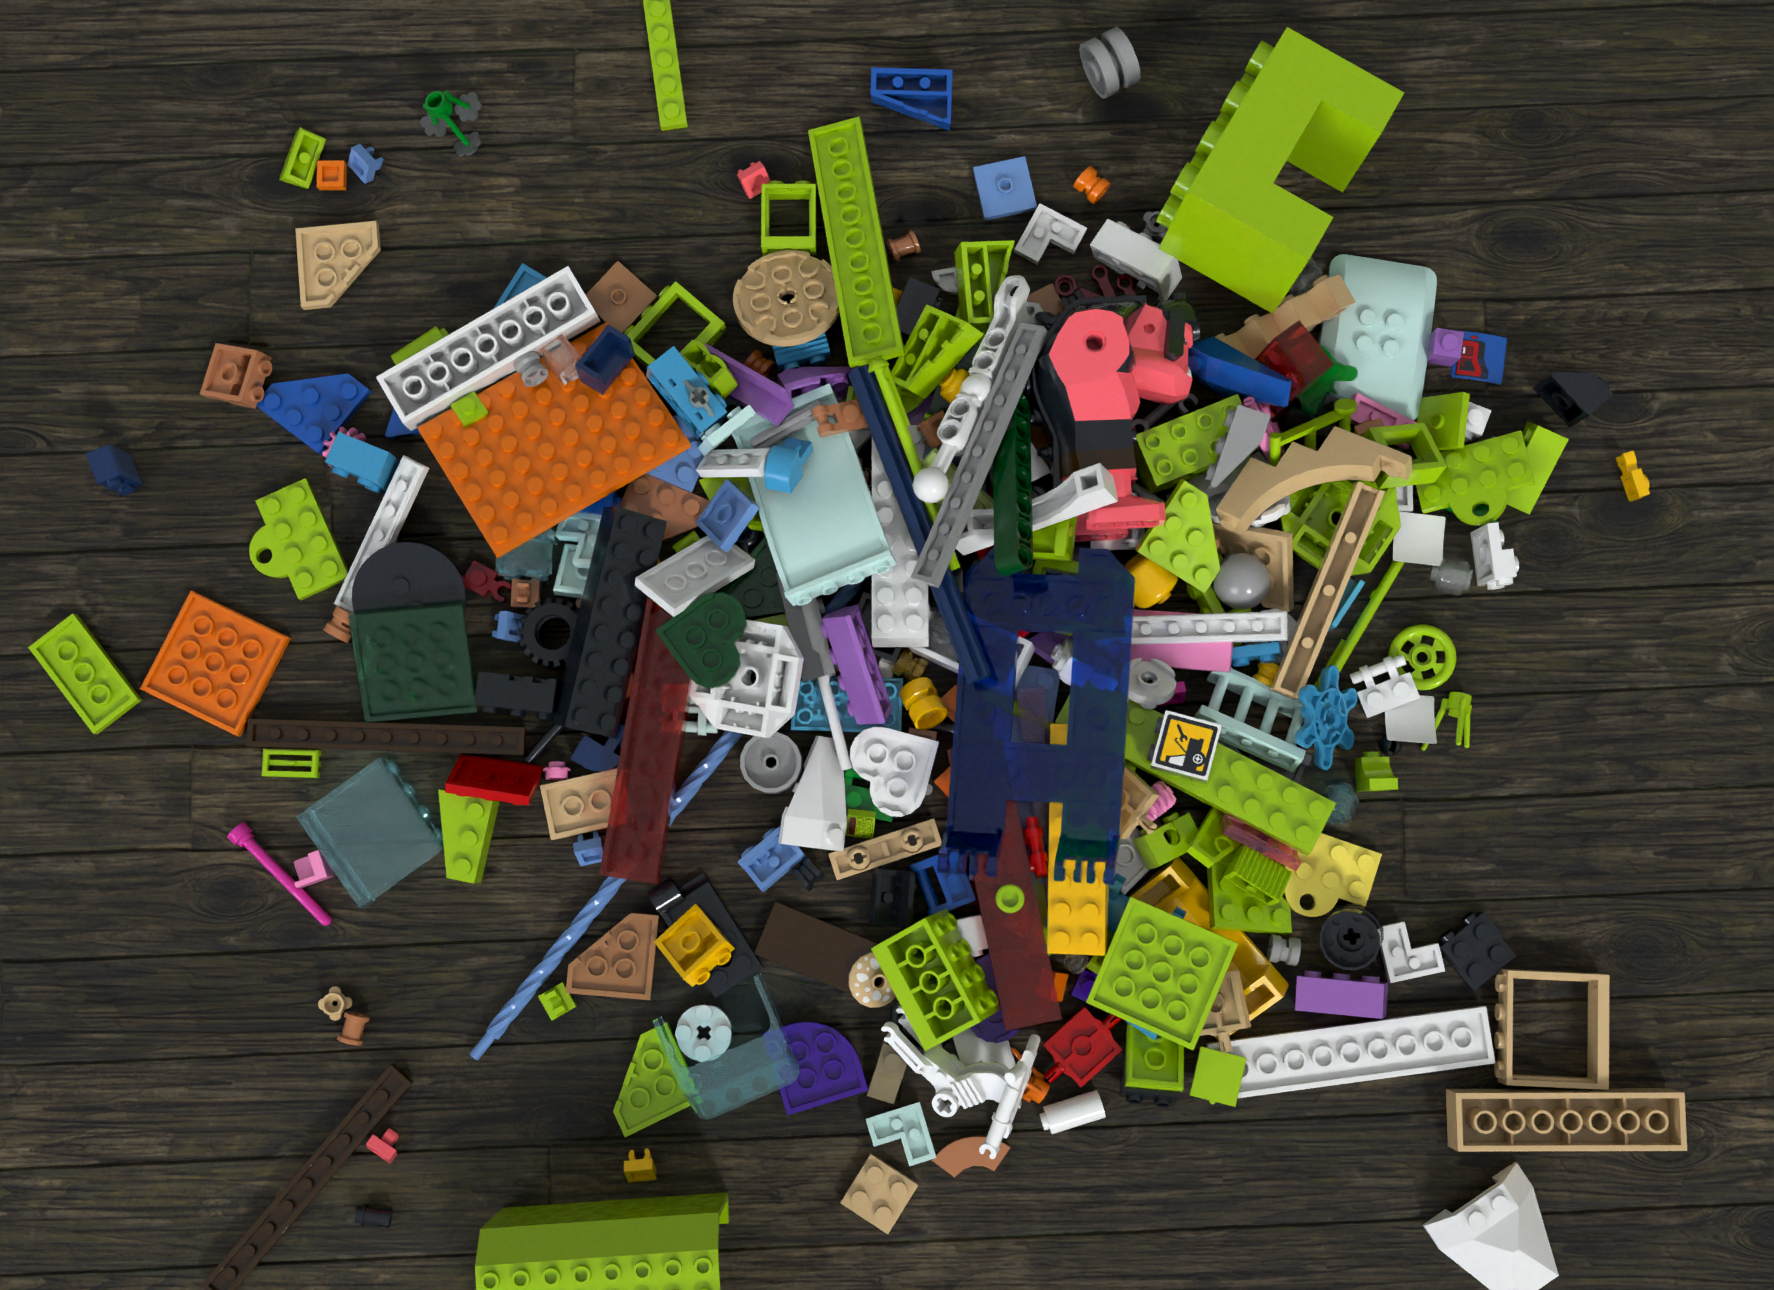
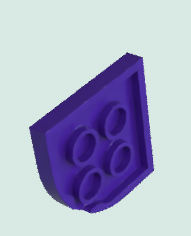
(826, 1065)

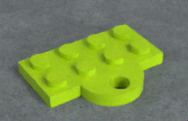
(1479, 476)
(298, 541)

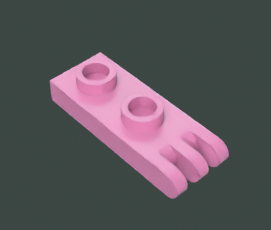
(1371, 410)

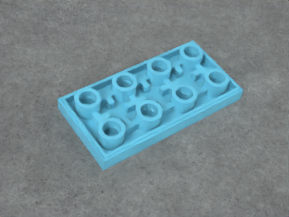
(812, 716)

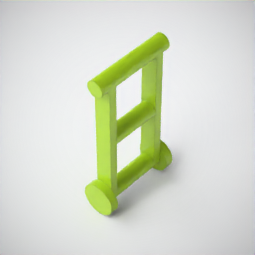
(1342, 411)

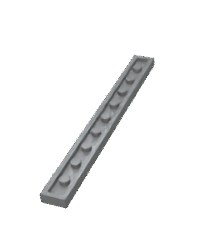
(979, 454)

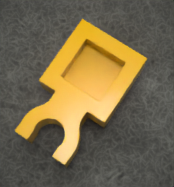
(1634, 481)

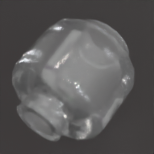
(1452, 576)

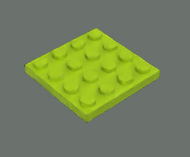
(1162, 973)

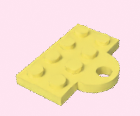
(1332, 873)

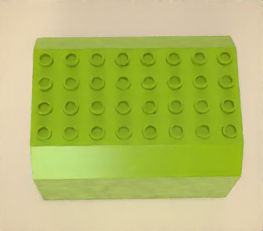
(605, 1245)

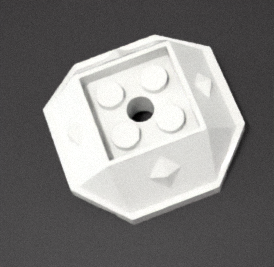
(772, 699)

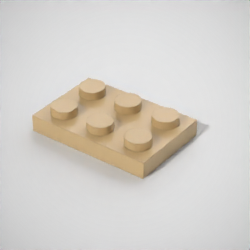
(578, 804)

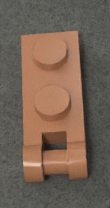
(846, 415)

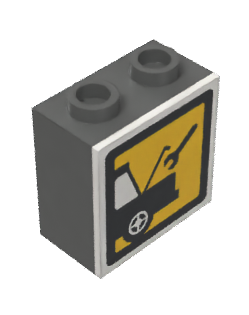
(1184, 746)

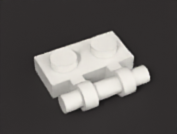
(1387, 694)

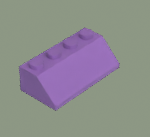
(857, 665)

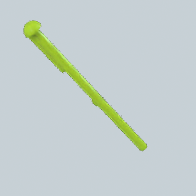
(901, 422)
(1346, 647)

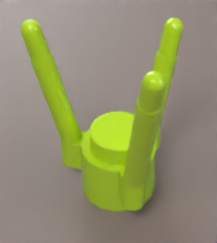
(1460, 707)

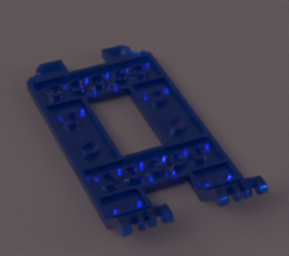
(1079, 775)

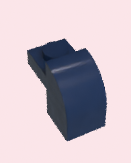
(598, 756)

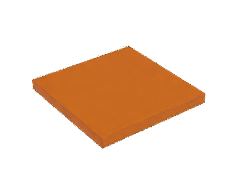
(215, 663)

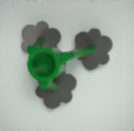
(438, 118)

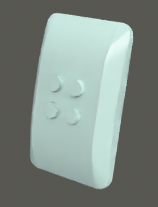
(1383, 331)

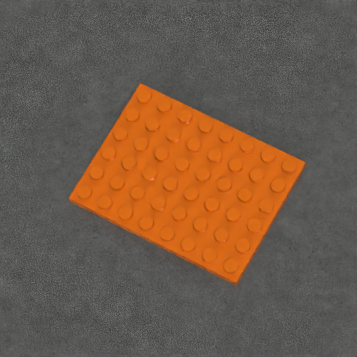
(551, 448)

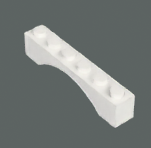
(1077, 495)

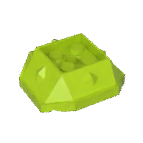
(1313, 527)

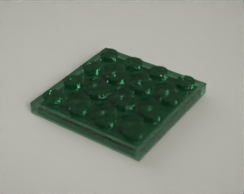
(413, 662)

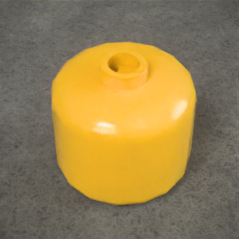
(1152, 581)

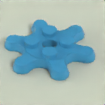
(1326, 717)

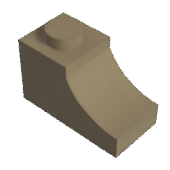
(887, 1074)

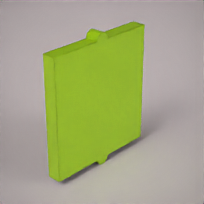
(1217, 1076)

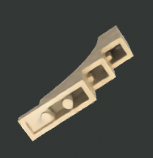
(1339, 458)

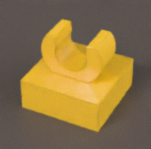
(640, 1169)

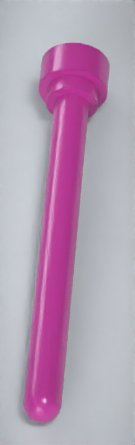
(242, 836)

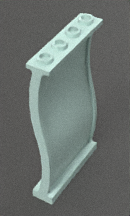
(828, 524)

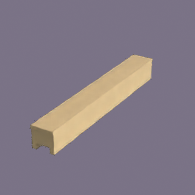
(1327, 589)

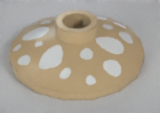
(862, 979)

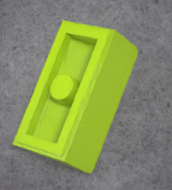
(302, 158)

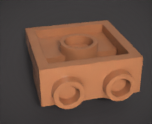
(236, 375)

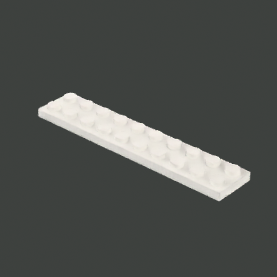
(1363, 1051)

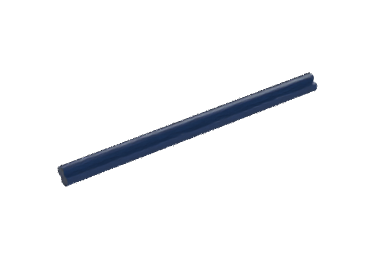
(918, 521)

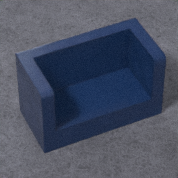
(605, 359)

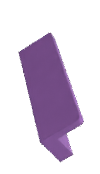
(759, 392)

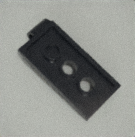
(676, 901)

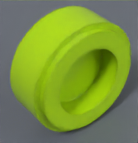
(1009, 898)

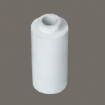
(1072, 1112)

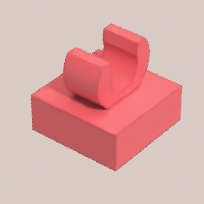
(753, 178)
(383, 1146)

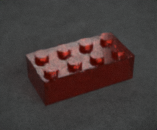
(1298, 358)

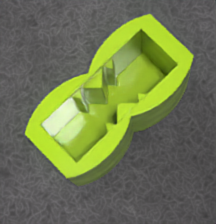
(711, 366)

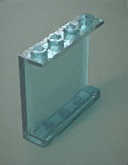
(372, 831)

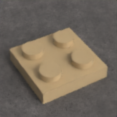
(879, 1193)

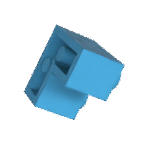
(366, 462)

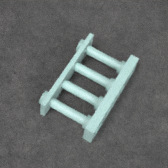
(1245, 737)

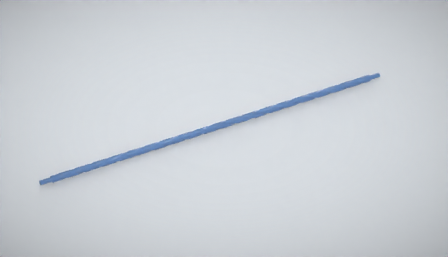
(612, 884)

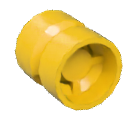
(923, 703)

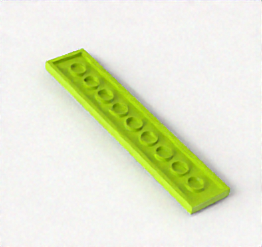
(855, 243)

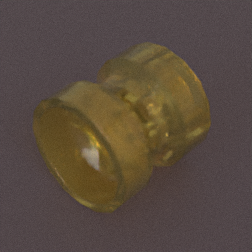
(910, 667)

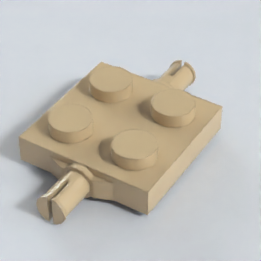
(1136, 802)
(1228, 1011)

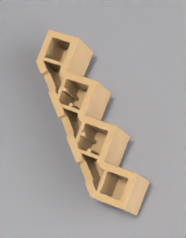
(1321, 303)

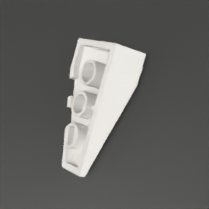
(818, 805)

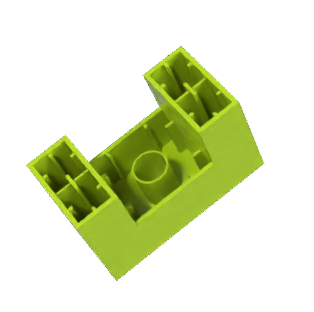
(1224, 205)

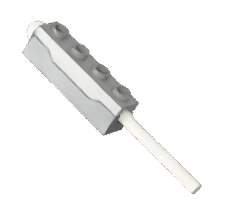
(817, 664)

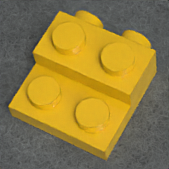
(694, 946)

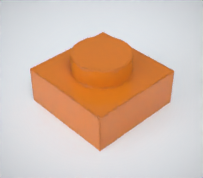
(331, 175)

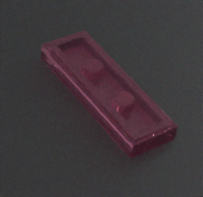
(1260, 842)

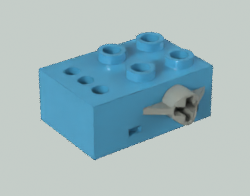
(686, 392)

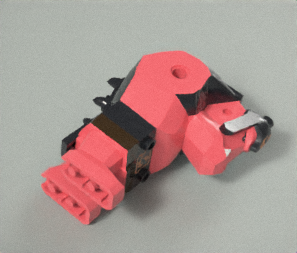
(1089, 389)

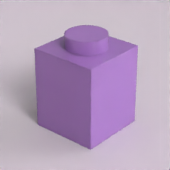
(1445, 347)

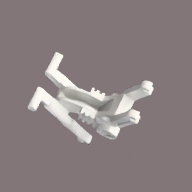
(967, 1084)

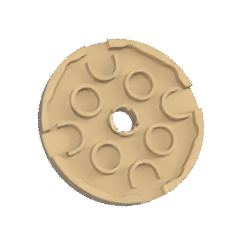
(775, 321)

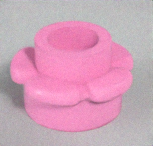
(556, 771)

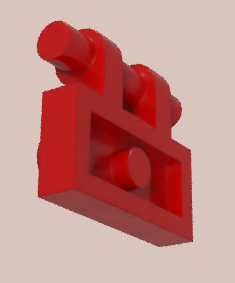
(1033, 837)

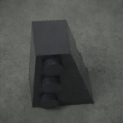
(517, 695)

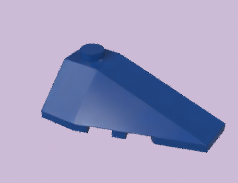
(1233, 372)

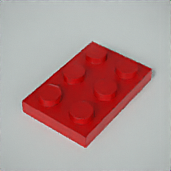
(494, 779)

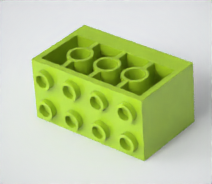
(1181, 447)
(936, 979)

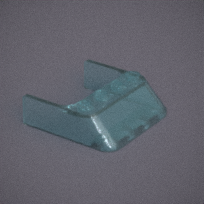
(738, 1073)

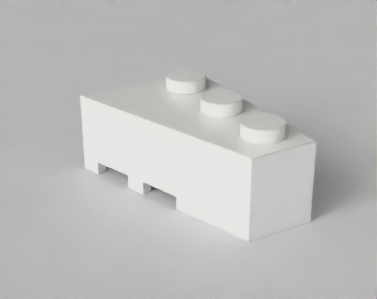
(1136, 256)

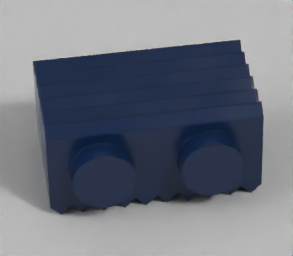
(114, 469)

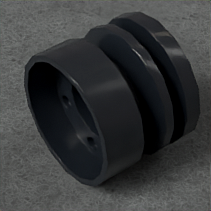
(1342, 949)

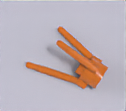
(1036, 1086)

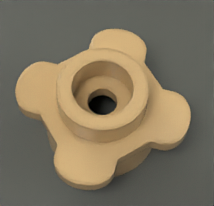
(327, 1006)

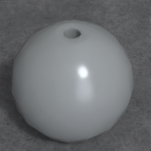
(1242, 581)

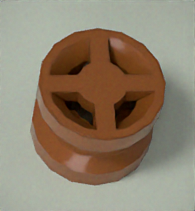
(759, 363)

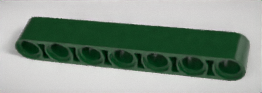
(1013, 495)

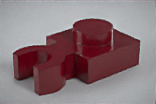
(483, 580)

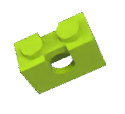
(1154, 847)

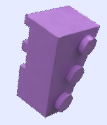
(1341, 995)

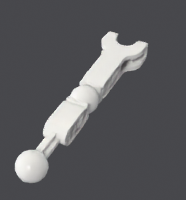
(963, 413)

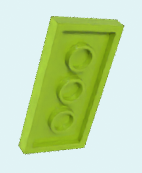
(85, 673)

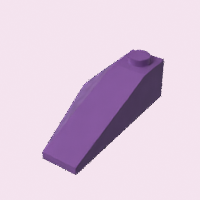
(809, 378)

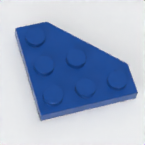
(314, 406)

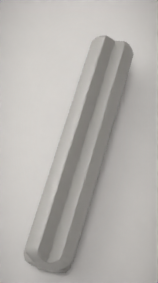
(787, 426)

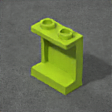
(1055, 541)

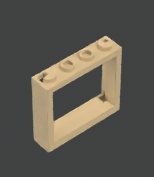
(1598, 1030)

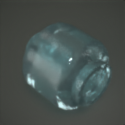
(1345, 800)

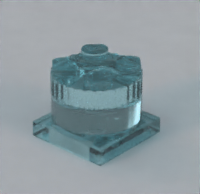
(529, 559)

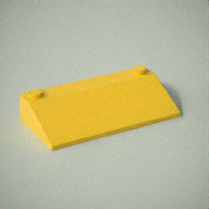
(1179, 887)

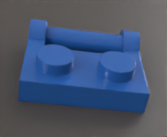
(954, 886)

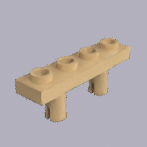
(885, 849)

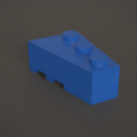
(915, 92)

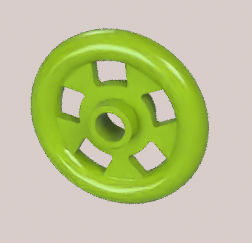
(1441, 643)

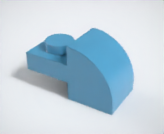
(784, 464)

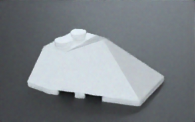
(1499, 1235)

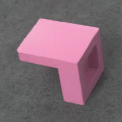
(312, 869)

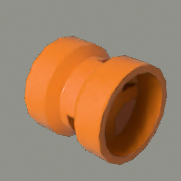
(1092, 185)

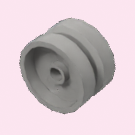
(1110, 62)
(775, 779)

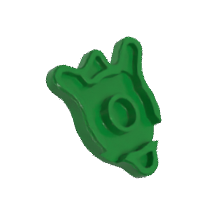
(1314, 396)

